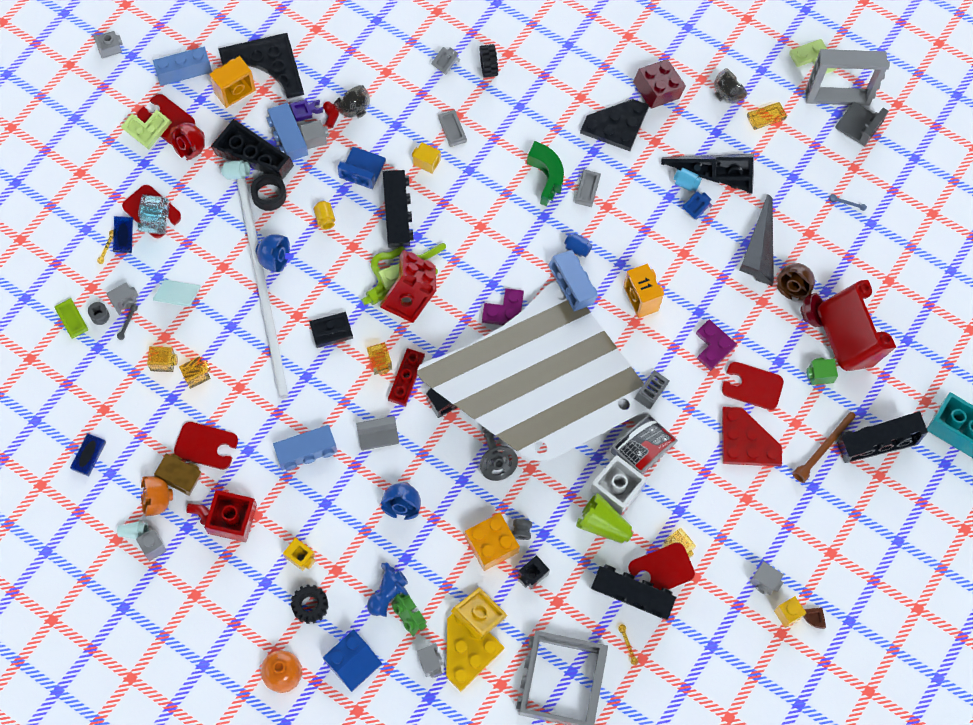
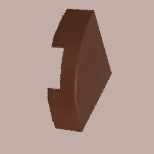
(815, 617)

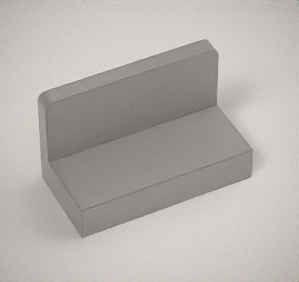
(377, 433)

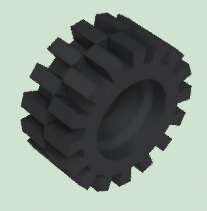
(488, 60)
(312, 616)

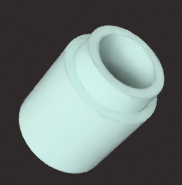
(235, 169)

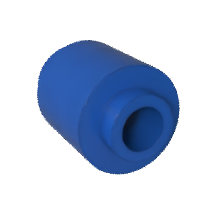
(578, 244)

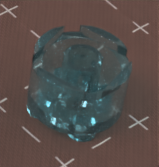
(153, 214)

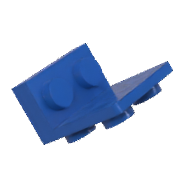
(361, 167)

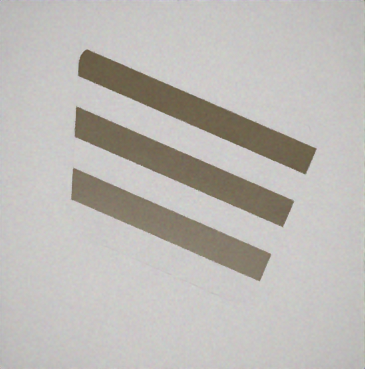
(540, 379)

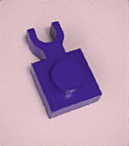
(303, 110)

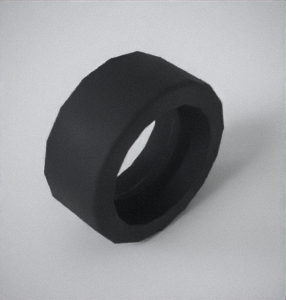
(268, 179)

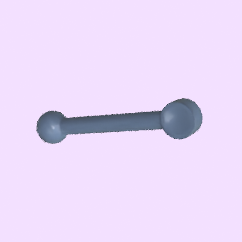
(833, 198)

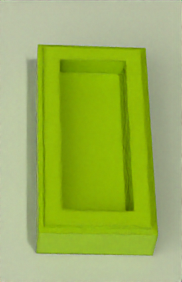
(71, 318)

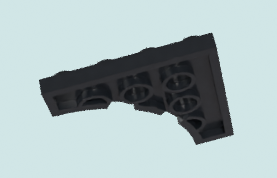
(273, 57)

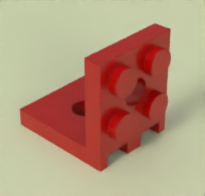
(416, 282)

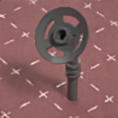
(497, 459)

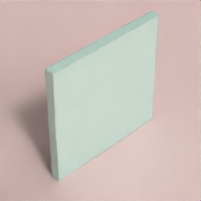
(176, 293)

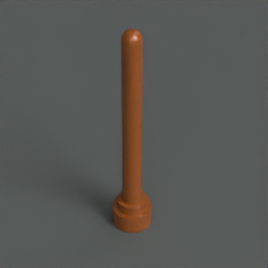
(802, 472)

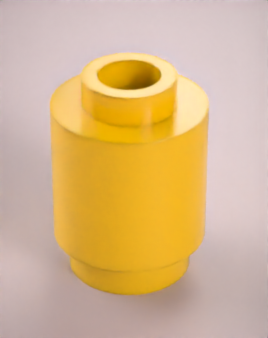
(324, 215)

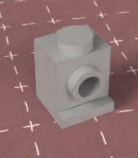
(108, 44)
(122, 297)
(430, 661)

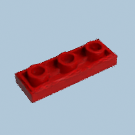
(403, 386)

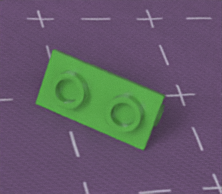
(403, 607)

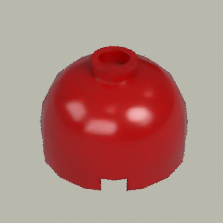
(187, 140)

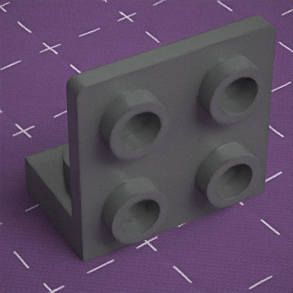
(861, 123)

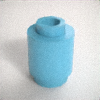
(687, 180)

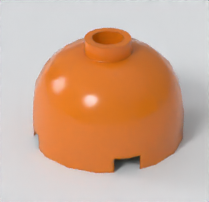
(155, 495)
(281, 671)

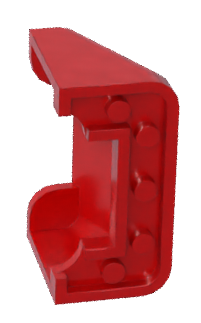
(852, 330)

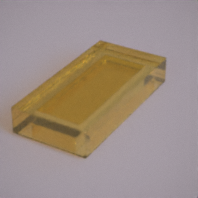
(766, 115)

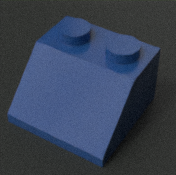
(352, 660)

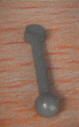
(120, 335)

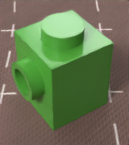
(822, 371)

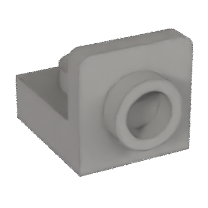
(445, 59)

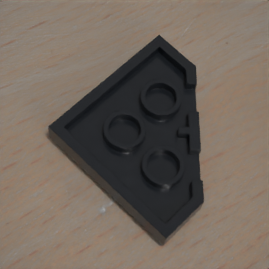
(616, 124)

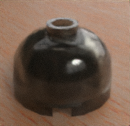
(728, 87)
(354, 102)

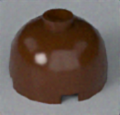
(796, 281)

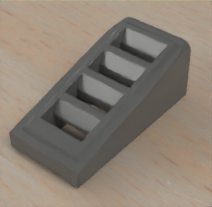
(646, 400)

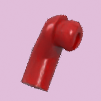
(332, 114)
(201, 510)

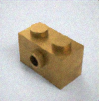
(178, 474)

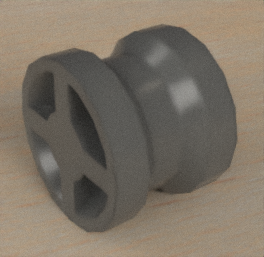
(101, 317)
(522, 529)

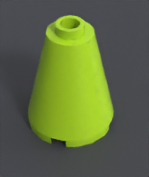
(604, 521)

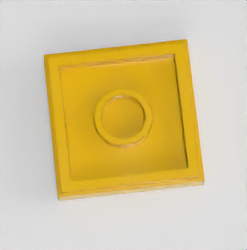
(479, 613)

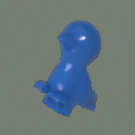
(391, 585)

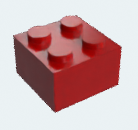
(230, 516)

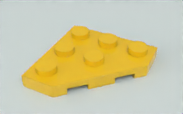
(467, 654)

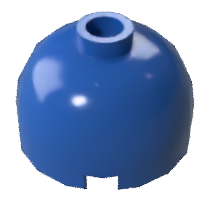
(272, 252)
(401, 500)

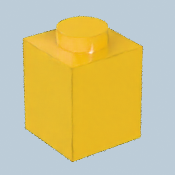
(426, 157)
(790, 612)

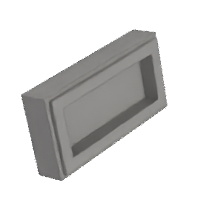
(452, 128)
(587, 188)

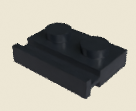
(331, 329)

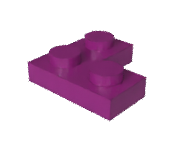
(502, 314)
(718, 345)

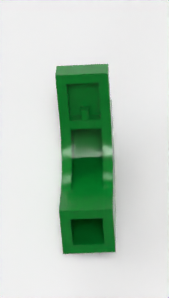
(548, 161)

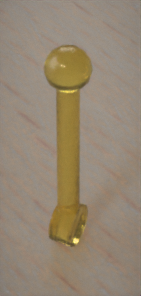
(100, 260)
(622, 629)

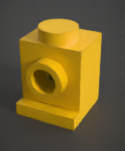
(296, 549)

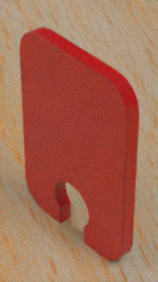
(169, 110)
(132, 204)
(757, 386)
(200, 445)
(666, 566)

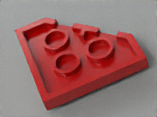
(747, 441)

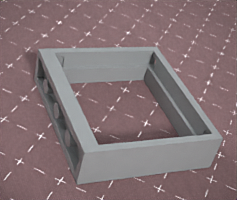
(846, 60)
(572, 643)

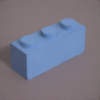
(182, 66)
(287, 131)
(573, 280)
(305, 448)

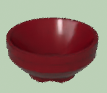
(809, 310)

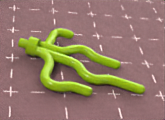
(379, 292)

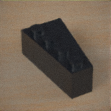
(243, 144)
(396, 208)
(883, 437)
(633, 592)

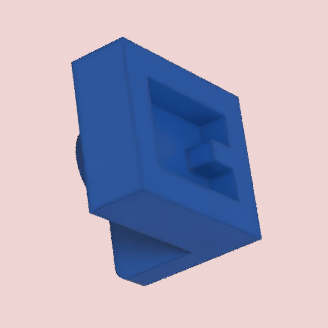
(697, 204)

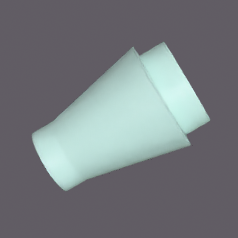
(132, 530)

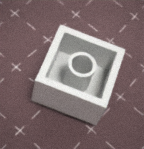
(619, 484)

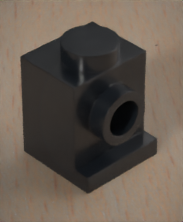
(534, 566)

